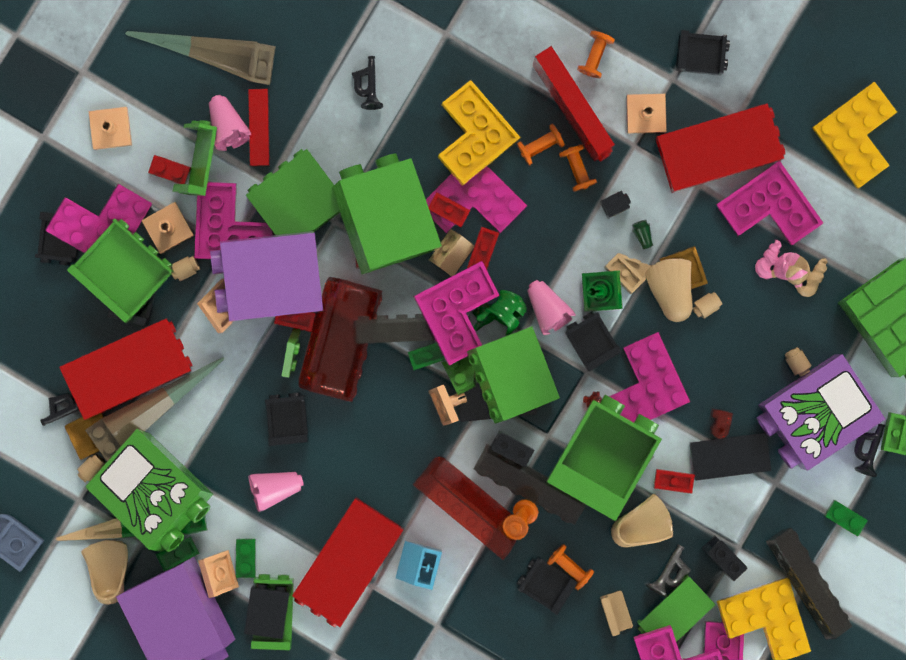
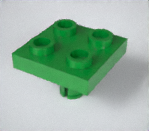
(602, 291)

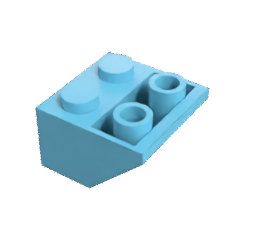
(418, 565)

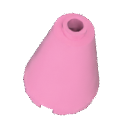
(230, 126)
(548, 307)
(273, 488)

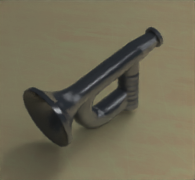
(372, 101)
(54, 415)
(868, 458)

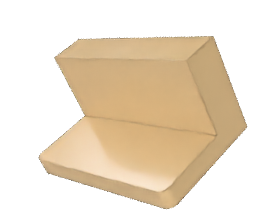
(452, 252)
(616, 612)

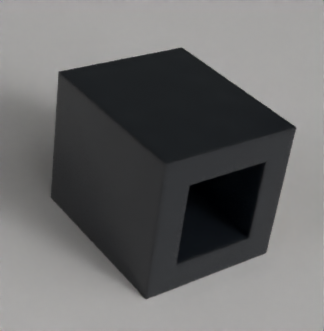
(615, 204)

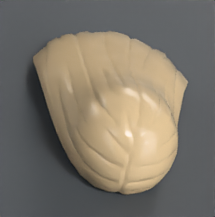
(672, 287)
(644, 524)
(107, 569)

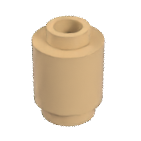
(185, 268)
(707, 305)
(797, 361)
(90, 467)

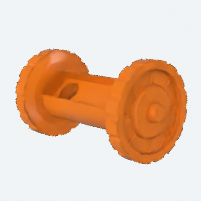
(596, 53)
(541, 144)
(578, 168)
(516, 525)
(570, 567)

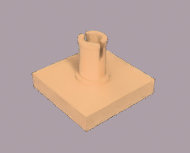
(646, 113)
(110, 128)
(168, 228)
(207, 304)
(445, 404)
(218, 574)

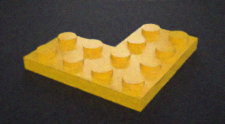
(485, 134)
(846, 134)
(768, 608)

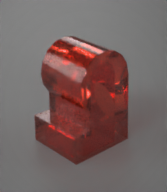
(722, 423)

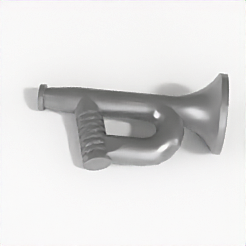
(659, 585)

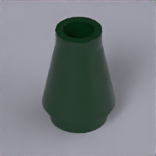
(643, 233)

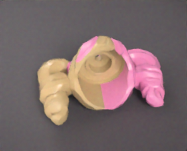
(791, 268)

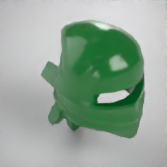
(505, 310)

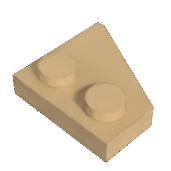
(631, 271)

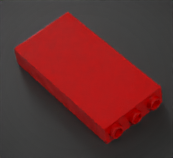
(573, 104)
(720, 147)
(126, 369)
(347, 563)

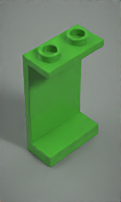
(201, 159)
(679, 609)
(269, 643)

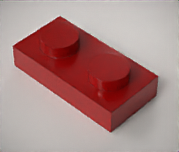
(169, 170)
(448, 209)
(299, 321)
(674, 481)

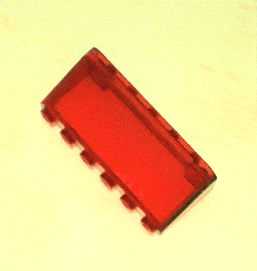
(332, 358)
(466, 504)

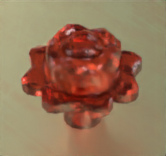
(595, 396)

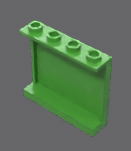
(295, 196)
(121, 270)
(513, 375)

